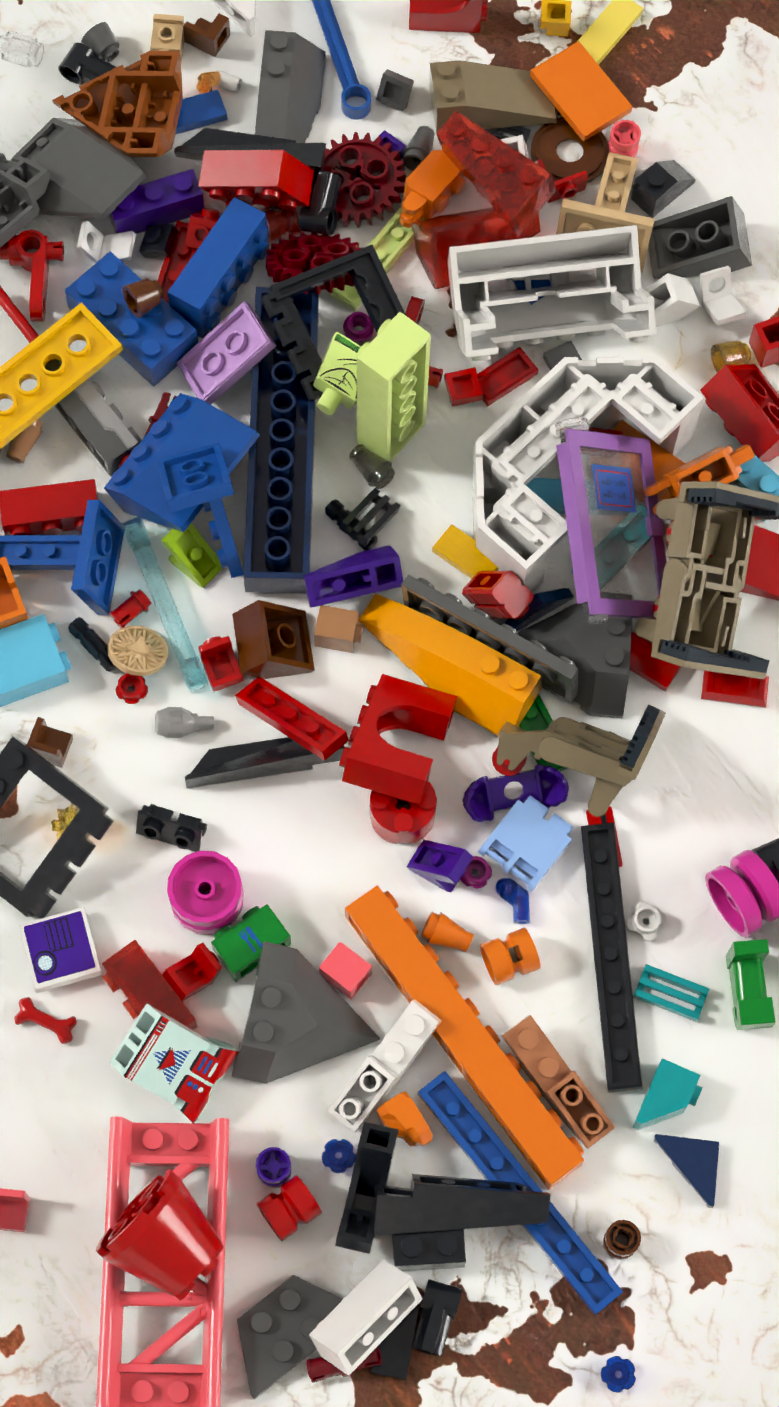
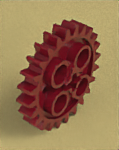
(358, 177)
(305, 253)

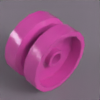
(187, 888)
(744, 892)

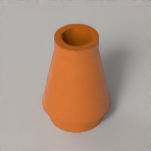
(445, 932)

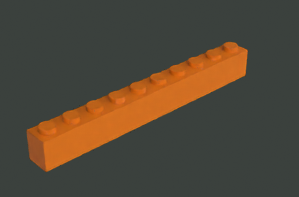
(464, 1038)

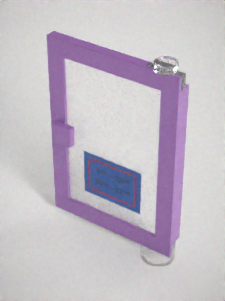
(610, 521)

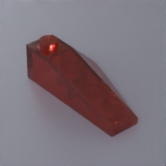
(439, 233)

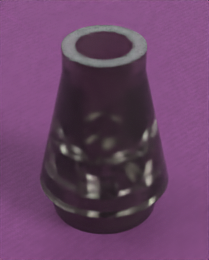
(374, 468)

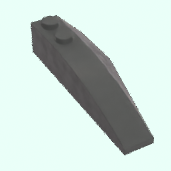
(289, 86)

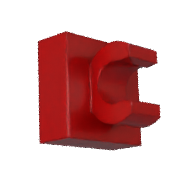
(463, 387)

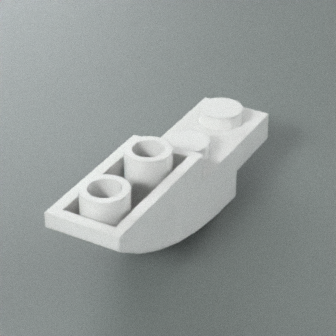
(385, 1066)

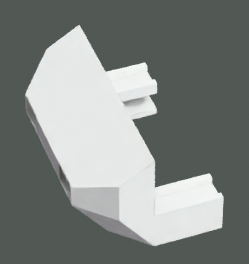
(591, 306)

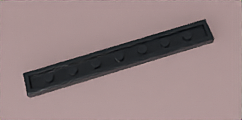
(611, 958)

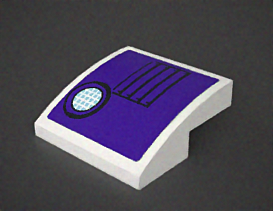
(60, 949)

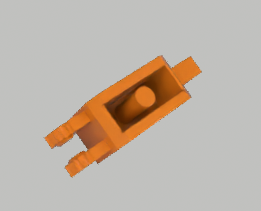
(430, 188)
(716, 465)

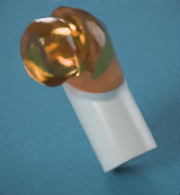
(218, 78)

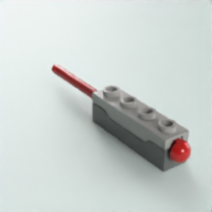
(85, 408)

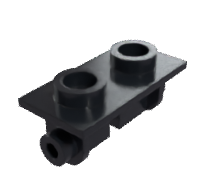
(156, 824)

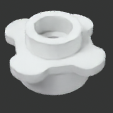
(655, 918)

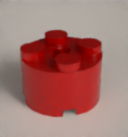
(403, 824)

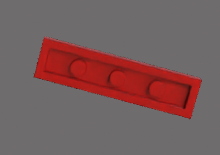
(292, 718)

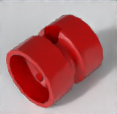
(289, 1208)

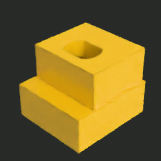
(556, 17)

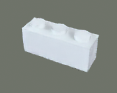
(365, 1317)

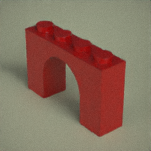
(447, 15)
(392, 706)

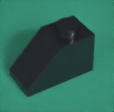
(660, 186)

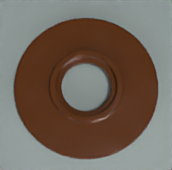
(551, 135)

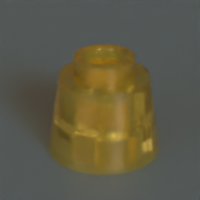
(730, 354)

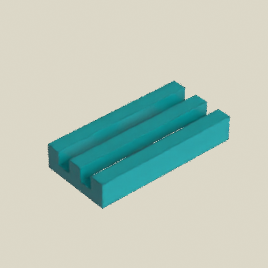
(676, 981)

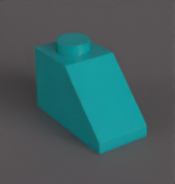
(668, 1094)

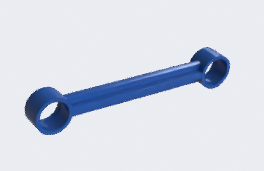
(342, 61)

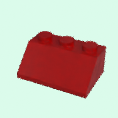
(747, 407)

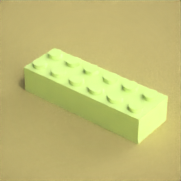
(392, 386)

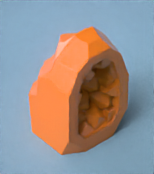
(405, 1116)

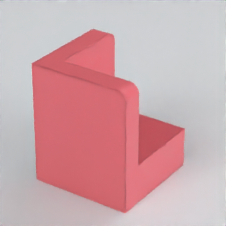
(345, 970)
(13, 1210)

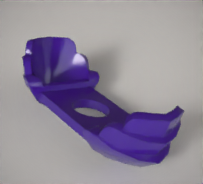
(488, 795)

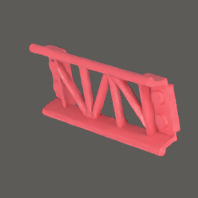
(139, 1381)

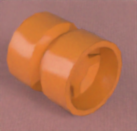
(499, 961)

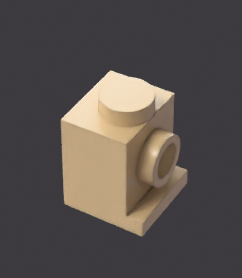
(167, 33)

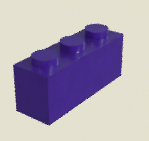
(159, 203)

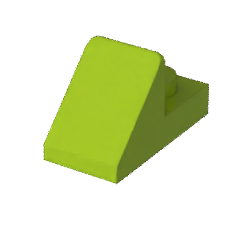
(192, 555)

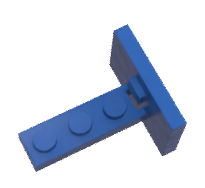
(202, 479)
(91, 555)

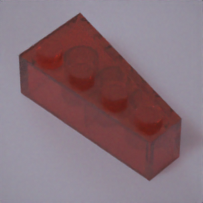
(501, 174)

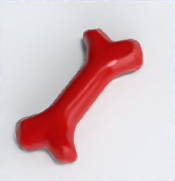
(60, 1027)

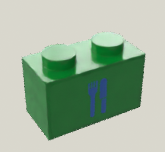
(241, 945)

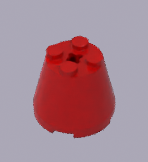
(163, 1238)

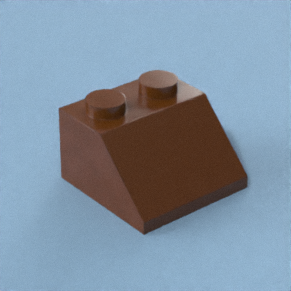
(272, 640)

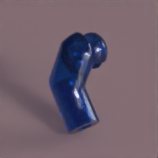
(517, 897)

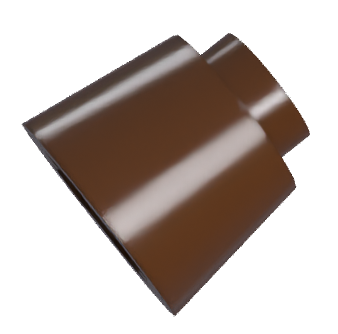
(142, 296)

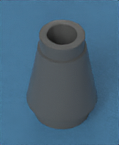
(418, 147)

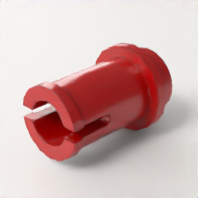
(130, 608)

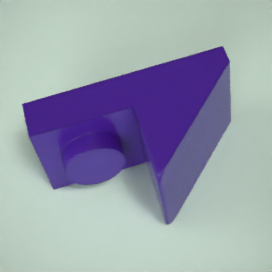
(440, 864)

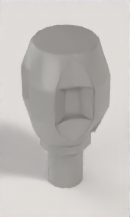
(180, 722)

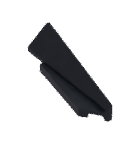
(213, 139)
(254, 761)
(456, 1204)

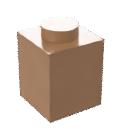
(337, 629)

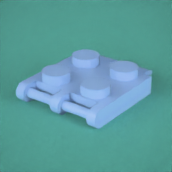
(528, 841)

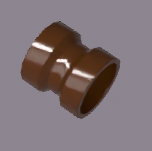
(617, 1244)

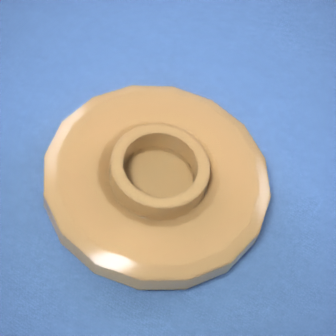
(138, 650)

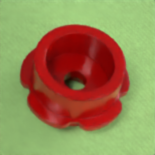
(127, 681)

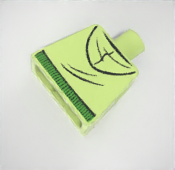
(338, 375)

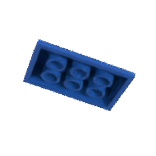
(182, 428)

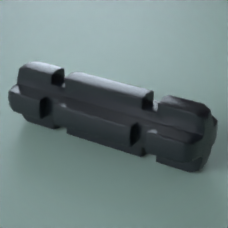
(336, 511)
(91, 642)

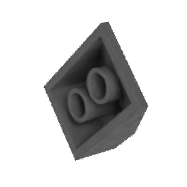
(700, 240)

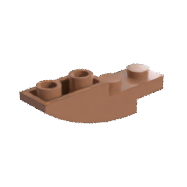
(557, 1082)

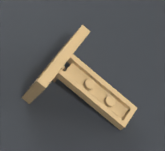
(609, 205)

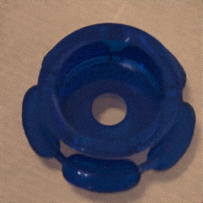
(347, 1159)
(627, 1369)

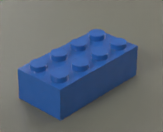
(220, 266)
(149, 342)

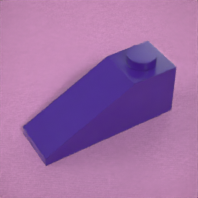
(354, 576)

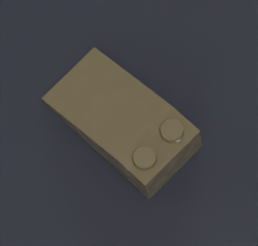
(487, 95)

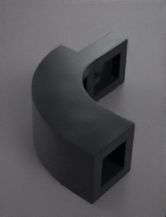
(370, 1169)

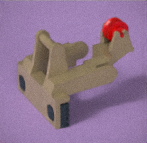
(584, 749)

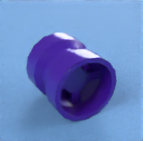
(273, 1160)

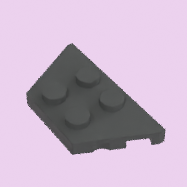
(278, 1331)

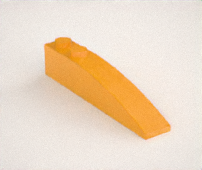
(486, 682)

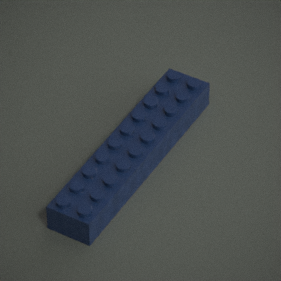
(280, 464)

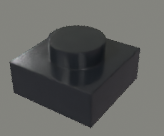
(158, 241)

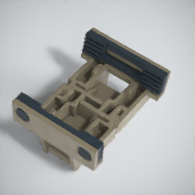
(700, 593)

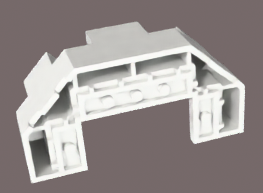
(508, 518)

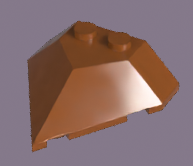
(133, 105)

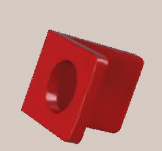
(567, 186)

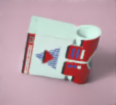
(173, 1061)

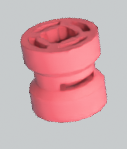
(625, 138)

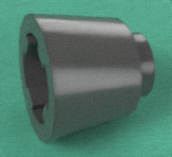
(102, 42)

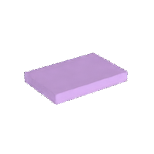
(226, 353)

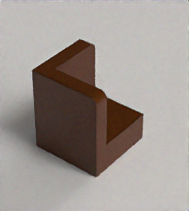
(206, 35)
(50, 742)

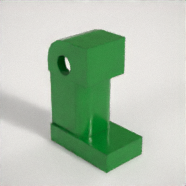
(748, 985)

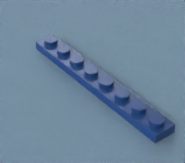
(498, 1164)

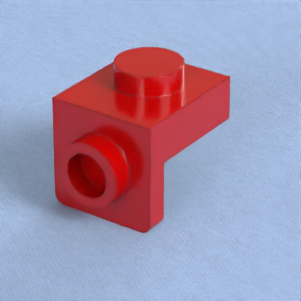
(200, 226)
(220, 663)
(193, 972)

